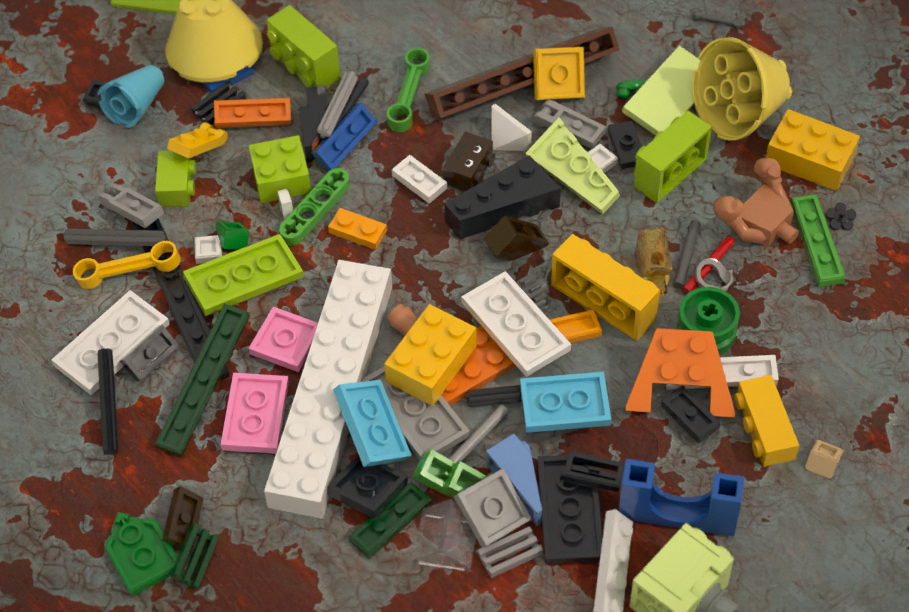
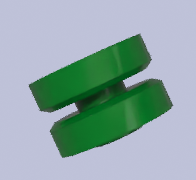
(711, 311)

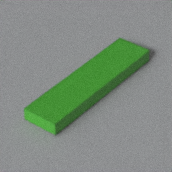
(817, 240)

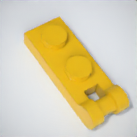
(198, 141)

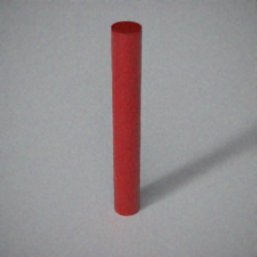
(718, 253)

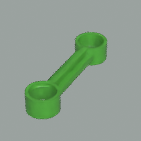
(408, 90)

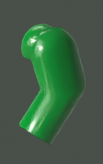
(624, 87)

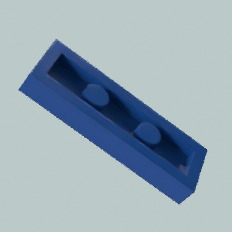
(344, 137)

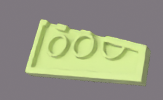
(573, 167)

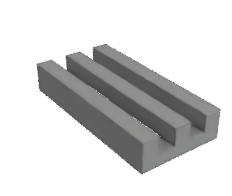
(506, 542)

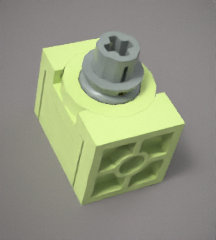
(685, 577)

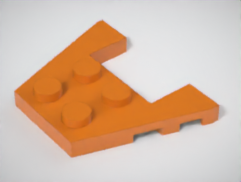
(682, 359)

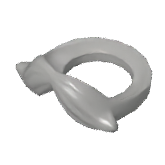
(724, 274)

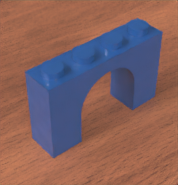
(710, 513)

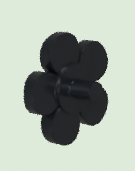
(841, 217)

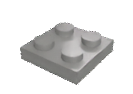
(492, 507)

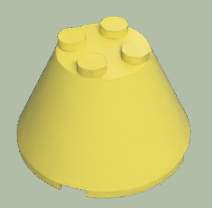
(212, 40)
(738, 87)

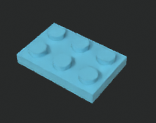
(565, 402)
(372, 422)

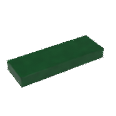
(393, 519)

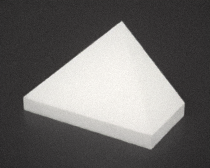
(508, 132)

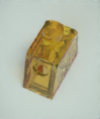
(654, 257)

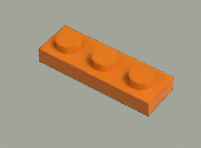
(252, 112)

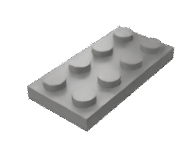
(422, 424)

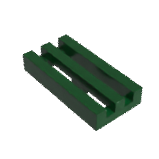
(203, 535)

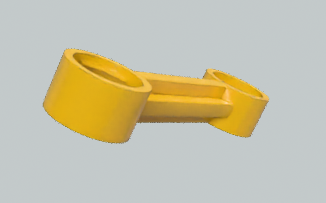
(126, 265)

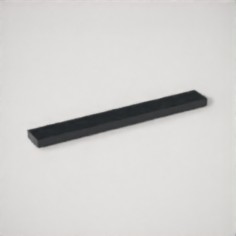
(181, 301)

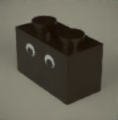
(468, 162)

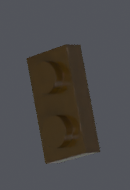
(183, 512)

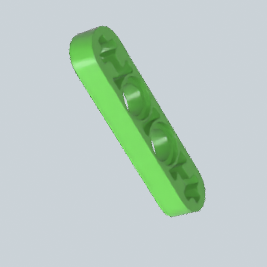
(318, 208)

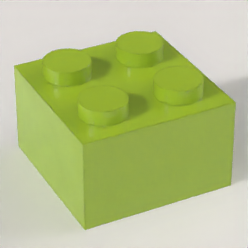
(279, 166)

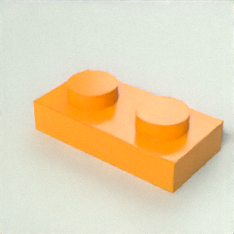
(357, 228)

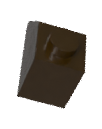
(515, 238)

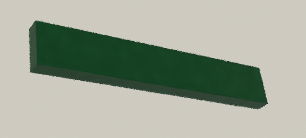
(202, 380)

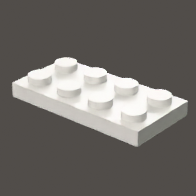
(516, 324)
(118, 329)

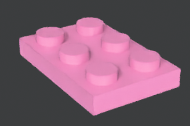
(255, 413)

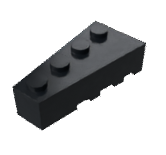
(510, 193)

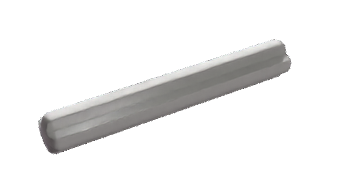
(337, 104)

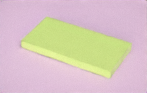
(665, 93)

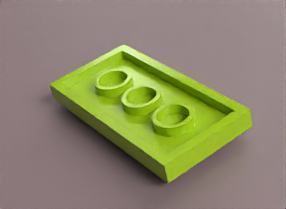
(242, 274)

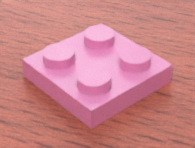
(284, 339)

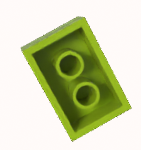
(303, 48)
(672, 156)

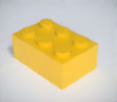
(813, 149)
(430, 354)

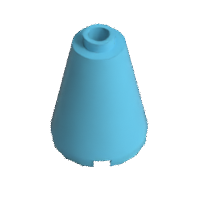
(130, 95)

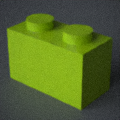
(174, 179)

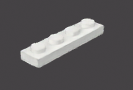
(741, 369)
(613, 563)

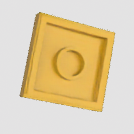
(559, 73)

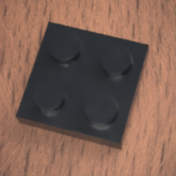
(368, 487)

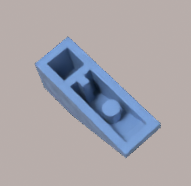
(518, 464)

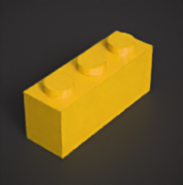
(766, 421)

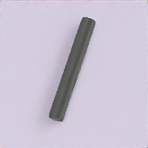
(113, 237)

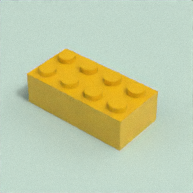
(605, 286)

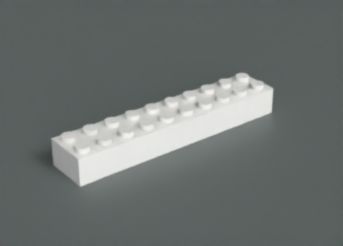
(338, 355)

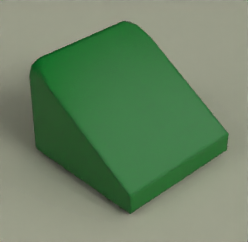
(232, 235)

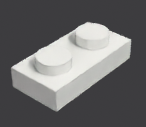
(419, 179)

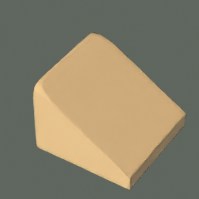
(824, 459)

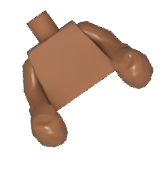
(765, 213)

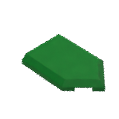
(139, 552)

